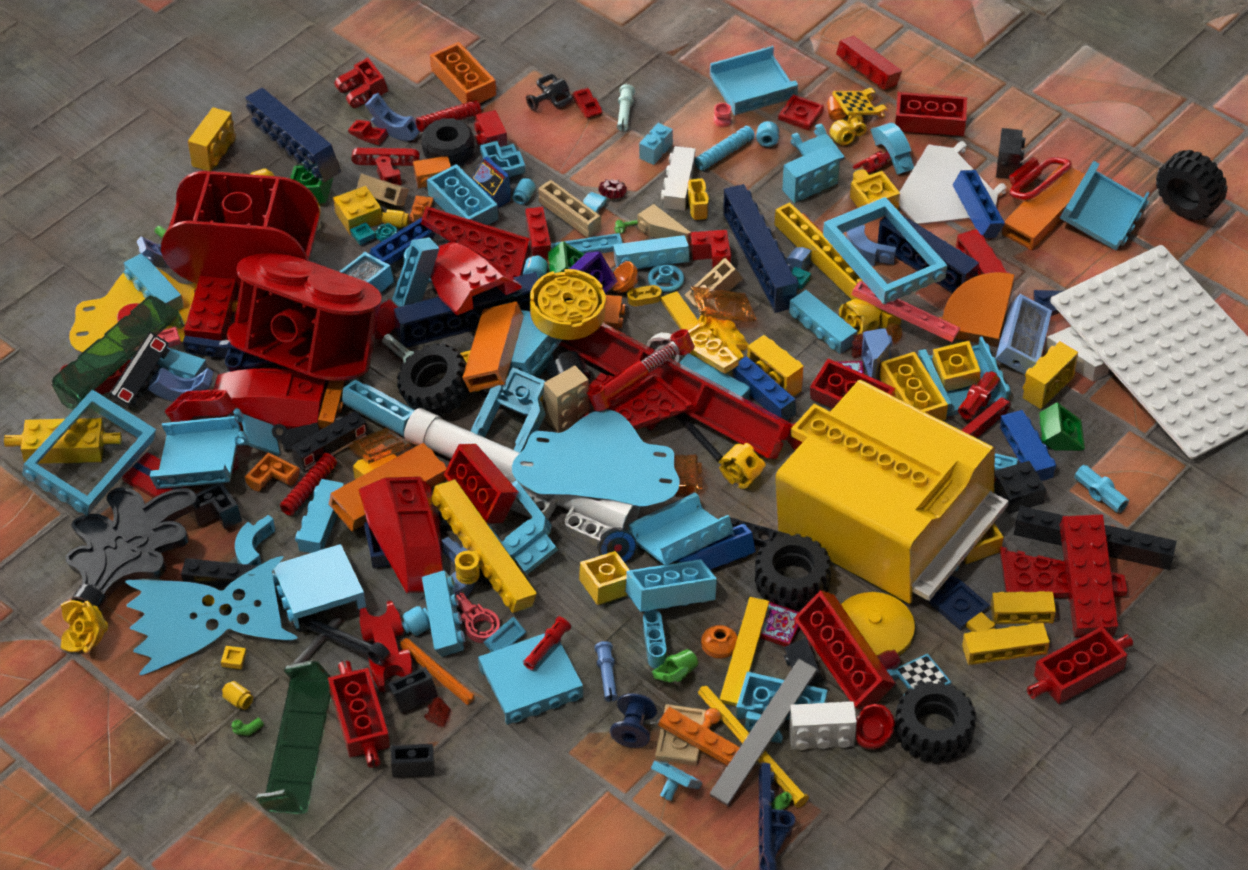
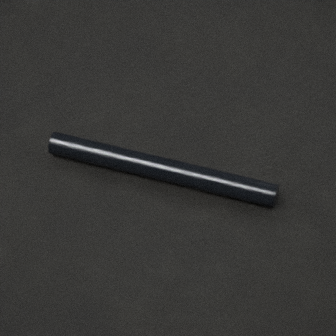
(699, 436)

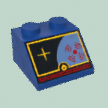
(493, 181)

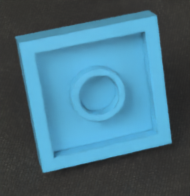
(675, 778)

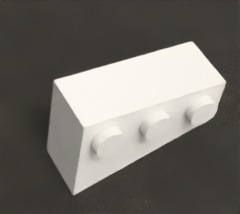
(1088, 362)

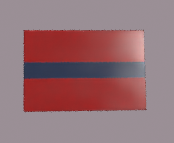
(139, 475)

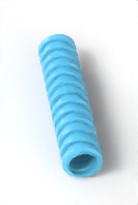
(724, 148)

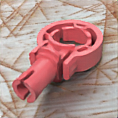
(474, 613)

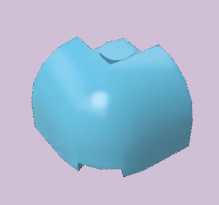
(505, 157)

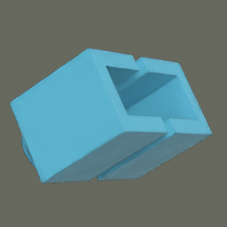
(656, 143)

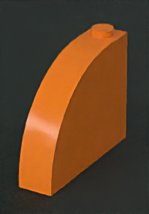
(980, 307)

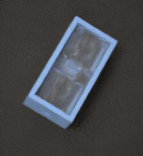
(1023, 334)

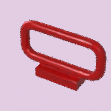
(1030, 171)

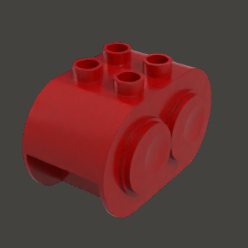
(237, 216)
(305, 316)

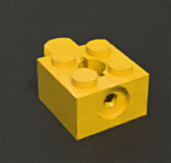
(871, 188)

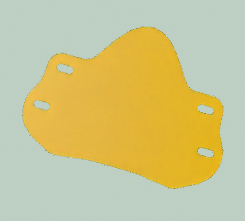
(104, 315)

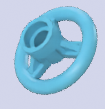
(666, 276)

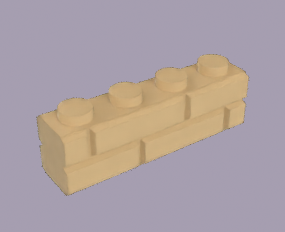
(569, 209)

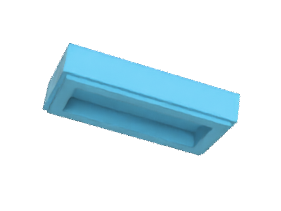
(505, 635)

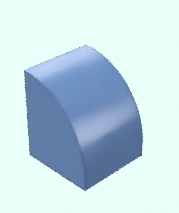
(799, 257)

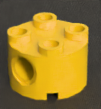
(860, 315)
(741, 465)

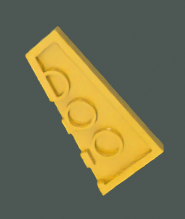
(711, 349)

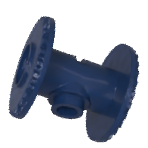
(631, 730)

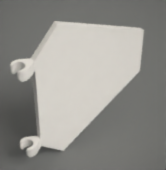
(929, 191)

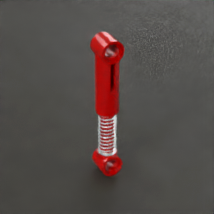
(603, 395)

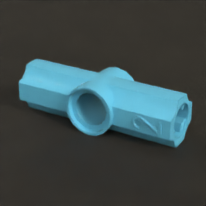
(1101, 488)

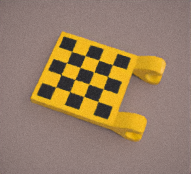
(859, 102)

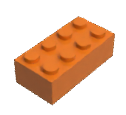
(462, 74)

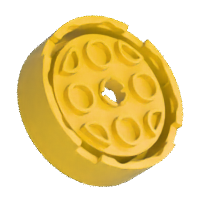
(570, 318)

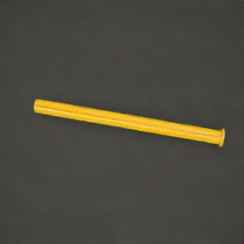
(741, 733)

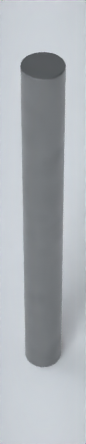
(316, 643)

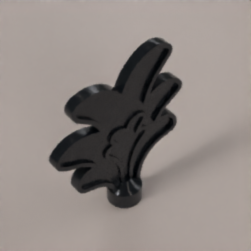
(130, 543)

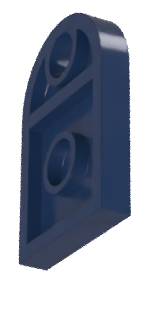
(958, 602)

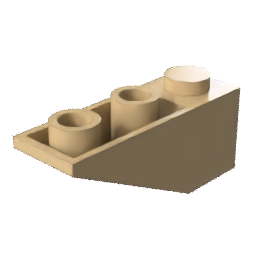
(384, 190)

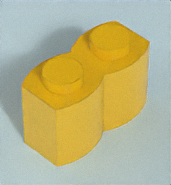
(697, 199)

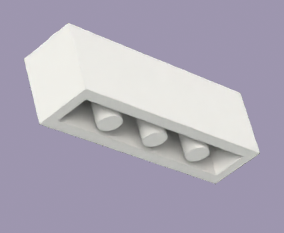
(678, 174)

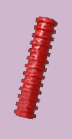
(459, 112)
(307, 484)

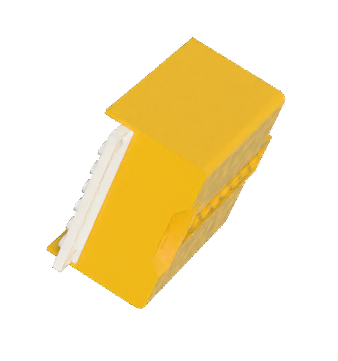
(888, 490)

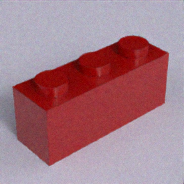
(538, 232)

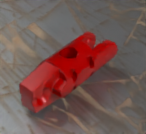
(873, 162)

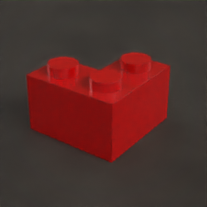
(490, 129)
(710, 245)

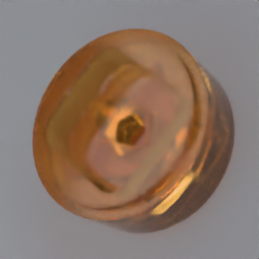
(895, 331)

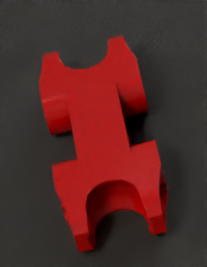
(383, 630)

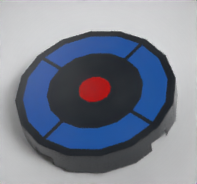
(618, 540)

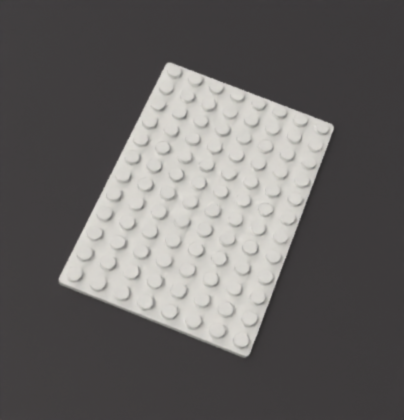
(1166, 347)

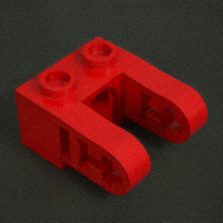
(365, 74)

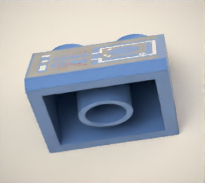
(875, 350)

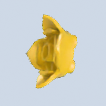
(85, 626)

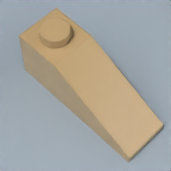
(660, 225)
(721, 277)

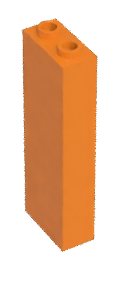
(1040, 215)
(493, 347)
(413, 463)

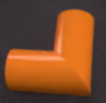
(270, 467)

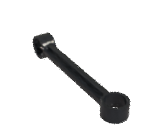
(377, 652)

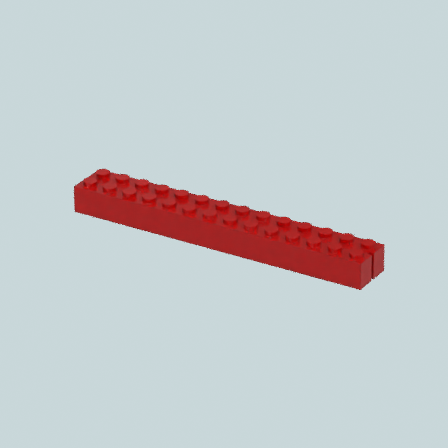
(711, 402)

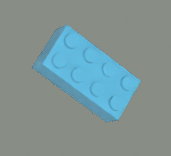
(462, 196)
(671, 585)

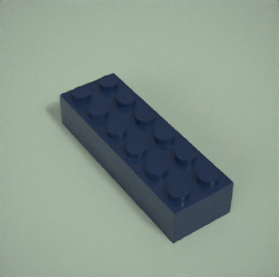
(959, 265)

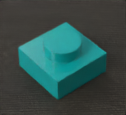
(362, 233)
(802, 276)

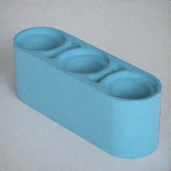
(654, 638)

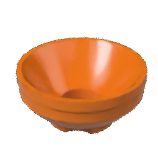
(626, 276)
(719, 647)

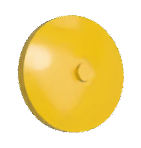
(882, 621)

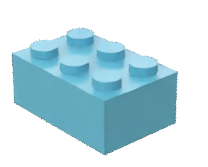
(811, 174)

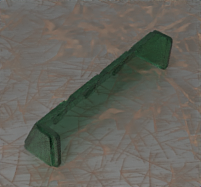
(113, 350)
(298, 739)

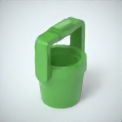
(676, 666)

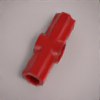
(978, 395)

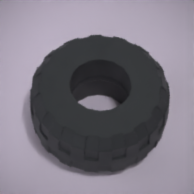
(448, 139)

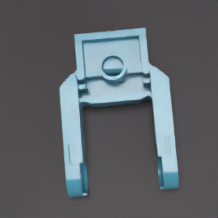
(519, 394)
(530, 541)

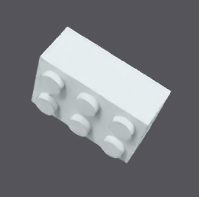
(822, 725)

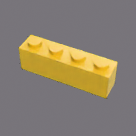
(1005, 643)

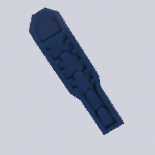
(232, 355)
(770, 827)

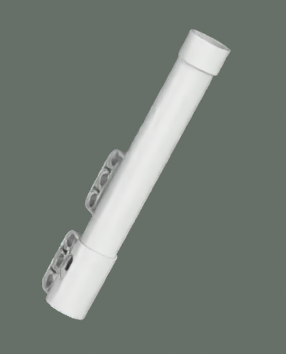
(587, 511)

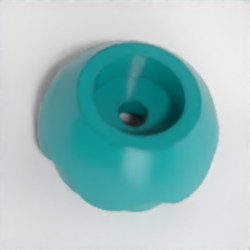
(385, 231)

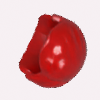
(874, 726)

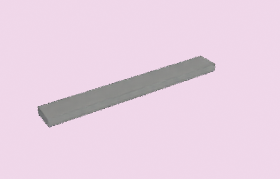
(763, 732)

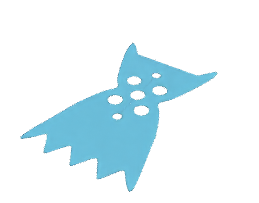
(176, 635)

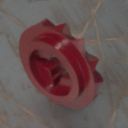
(608, 189)

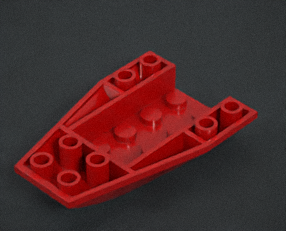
(275, 395)
(405, 527)

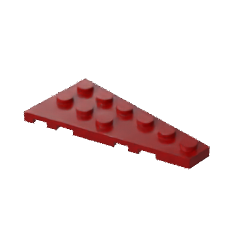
(490, 242)
(650, 402)
(1042, 574)

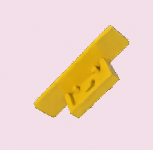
(727, 334)

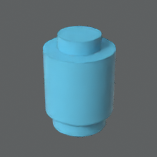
(523, 191)

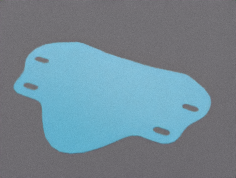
(598, 460)

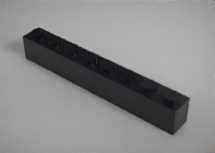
(1121, 542)

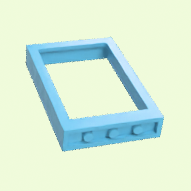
(834, 230)
(64, 491)

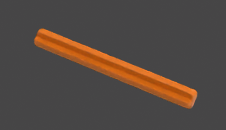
(437, 671)

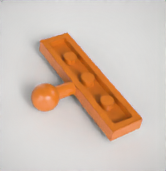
(700, 735)

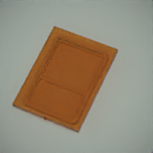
(723, 304)
(378, 445)

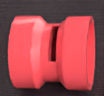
(722, 114)

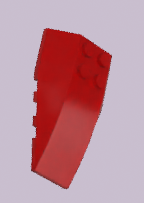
(464, 273)

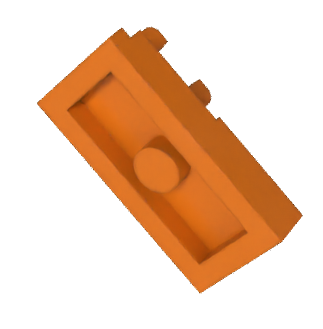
(419, 207)

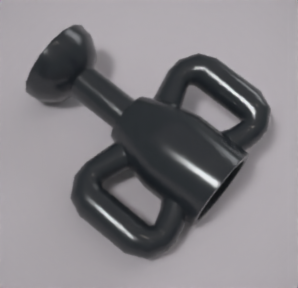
(551, 92)

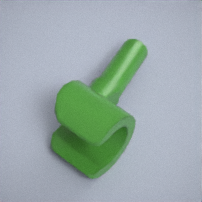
(620, 226)

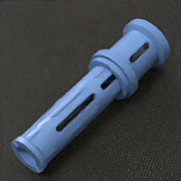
(606, 663)

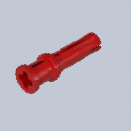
(552, 636)

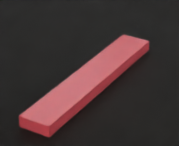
(909, 313)

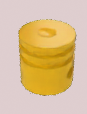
(467, 567)

